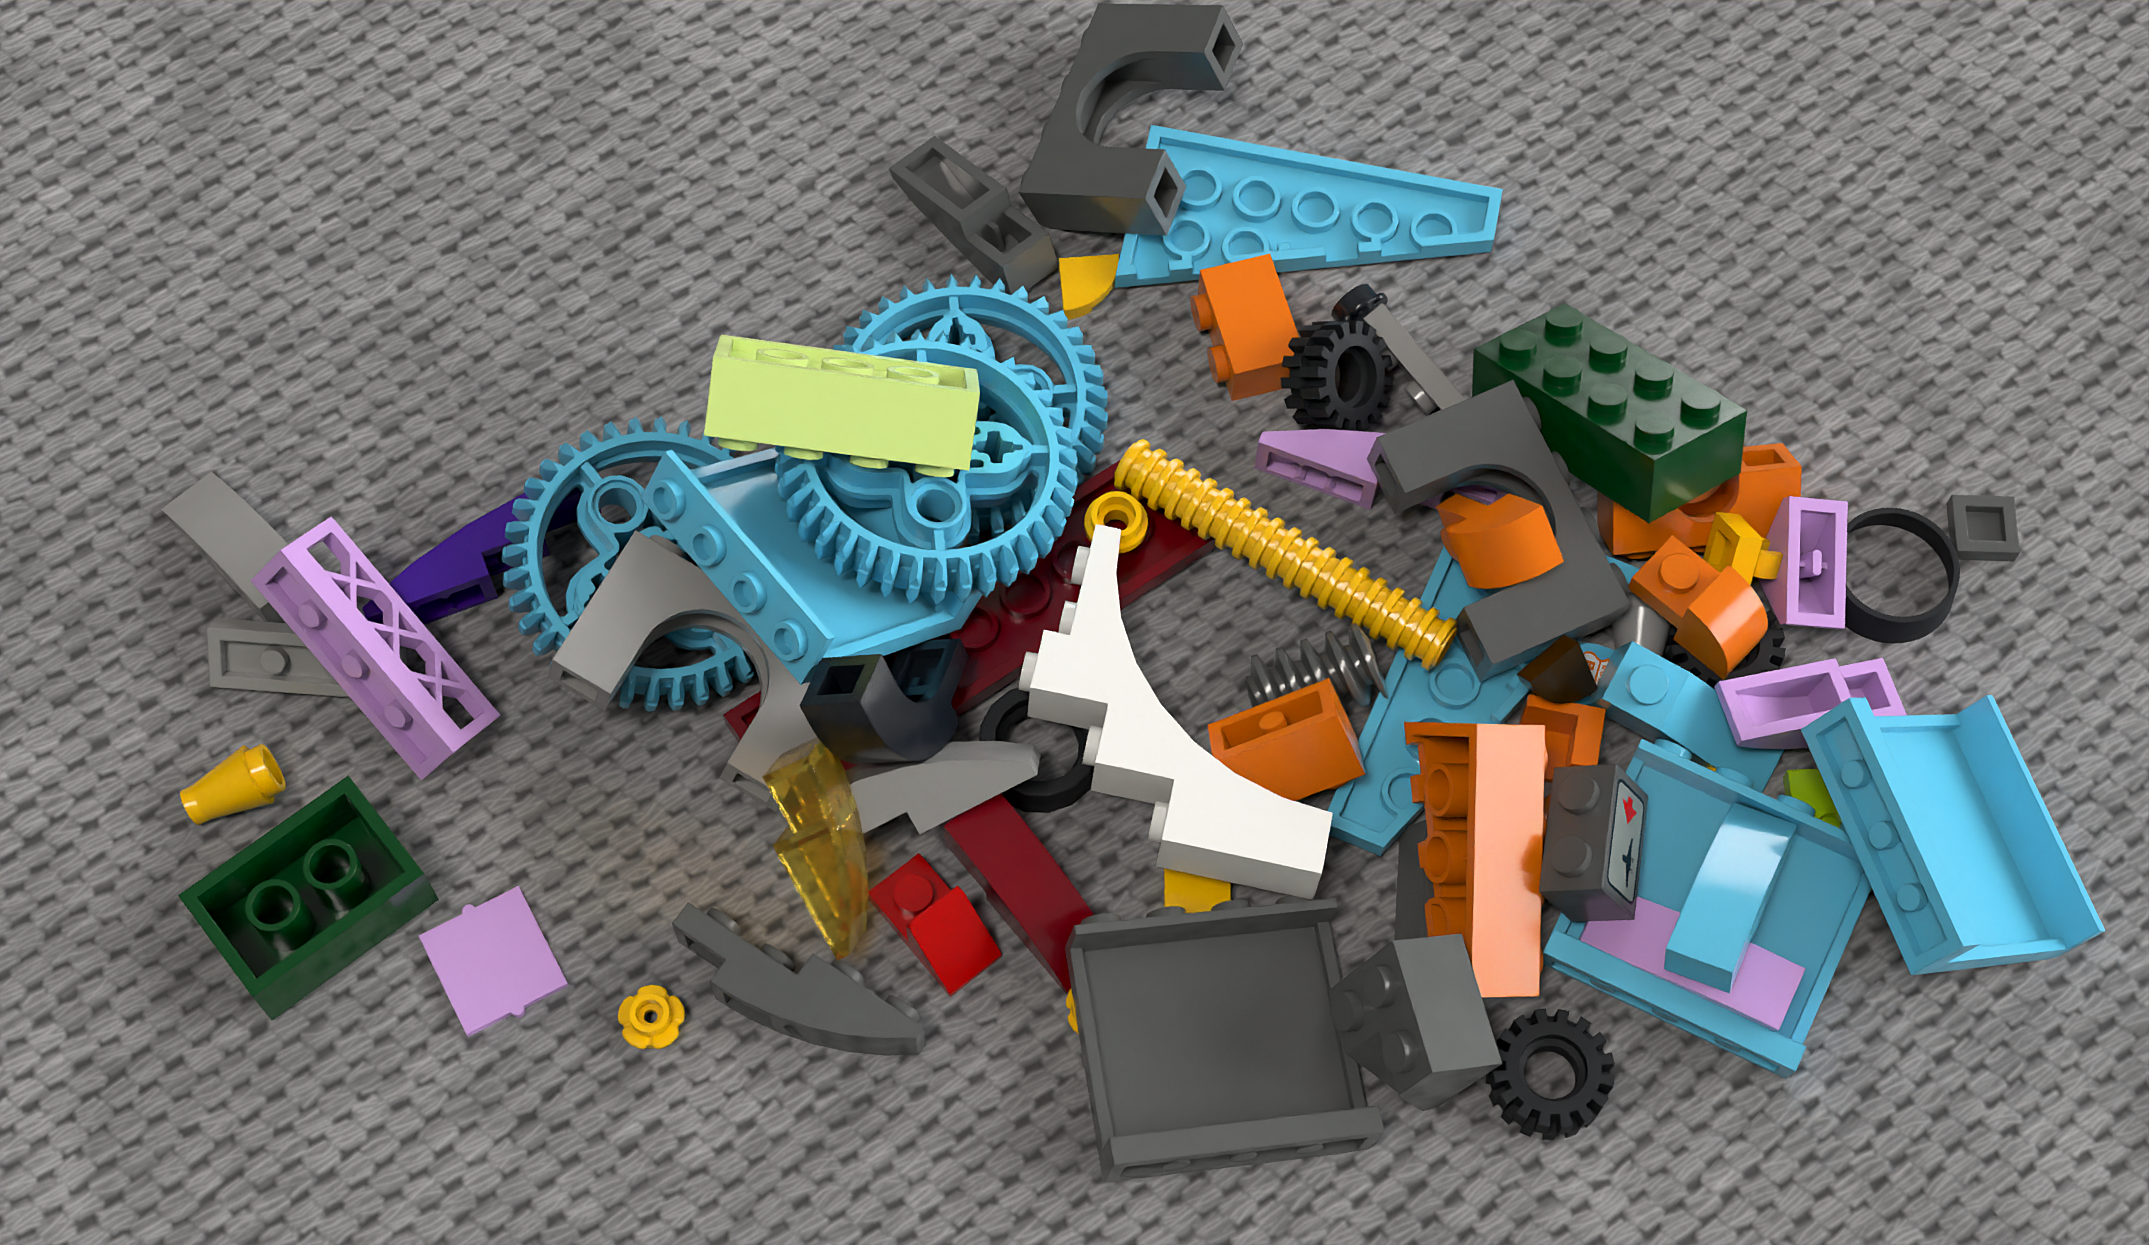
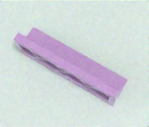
(367, 654)

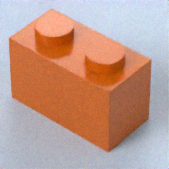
(1246, 323)
(1291, 743)

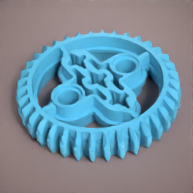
(959, 314)
(999, 466)
(607, 539)

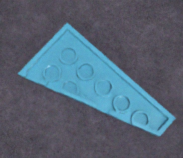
(1301, 211)

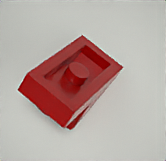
(935, 924)

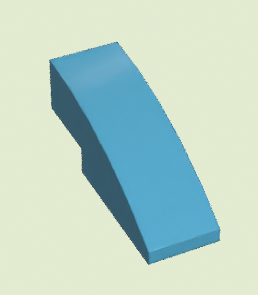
(1729, 897)

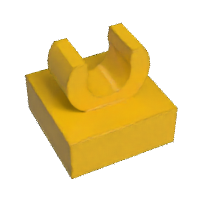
(1740, 546)

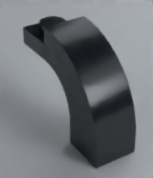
(886, 714)

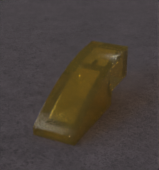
(823, 841)

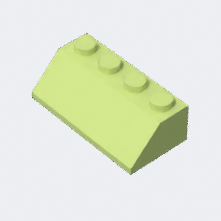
(842, 405)

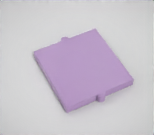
(493, 961)

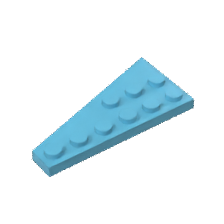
(1379, 804)

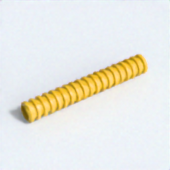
(1285, 554)

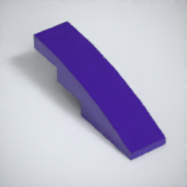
(461, 567)

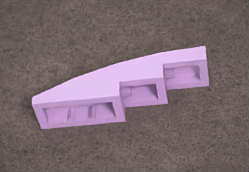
(1338, 465)

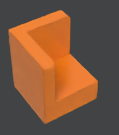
(1571, 731)

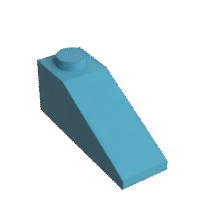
(1676, 706)

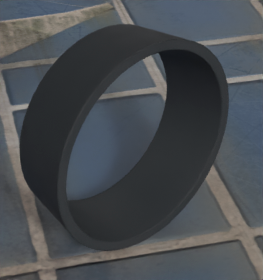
(1899, 629)

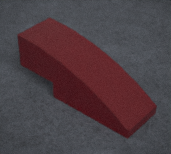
(1019, 880)

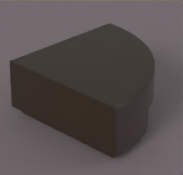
(1559, 673)

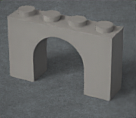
(660, 592)

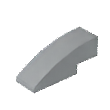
(228, 537)
(942, 785)

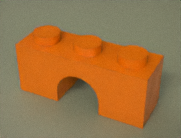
(1756, 494)

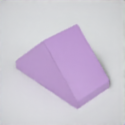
(1813, 565)

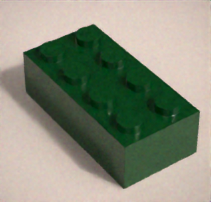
(1617, 411)

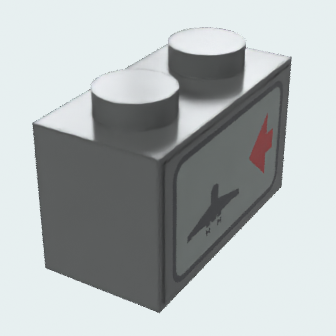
(1593, 843)

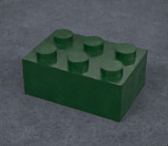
(309, 897)

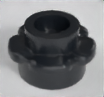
(1358, 304)

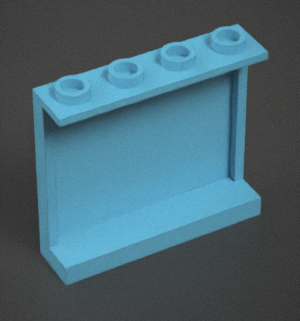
(798, 605)
(1952, 836)
(1803, 922)

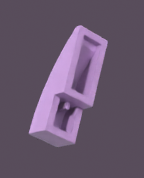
(1775, 705)
(1760, 988)

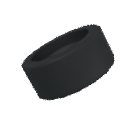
(1037, 795)

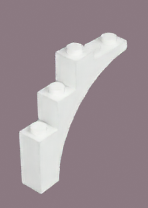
(1203, 811)

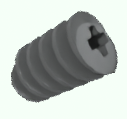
(1348, 667)

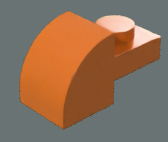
(1498, 541)
(1713, 611)

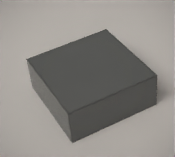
(1983, 527)

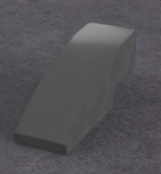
(976, 215)

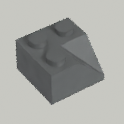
(1417, 1019)

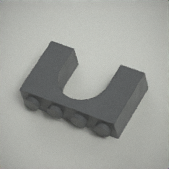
(1120, 58)
(1500, 445)

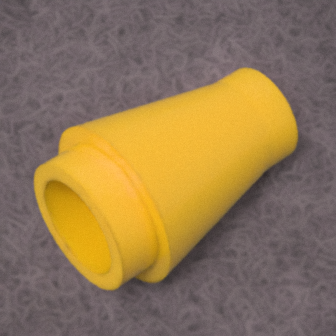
(235, 785)

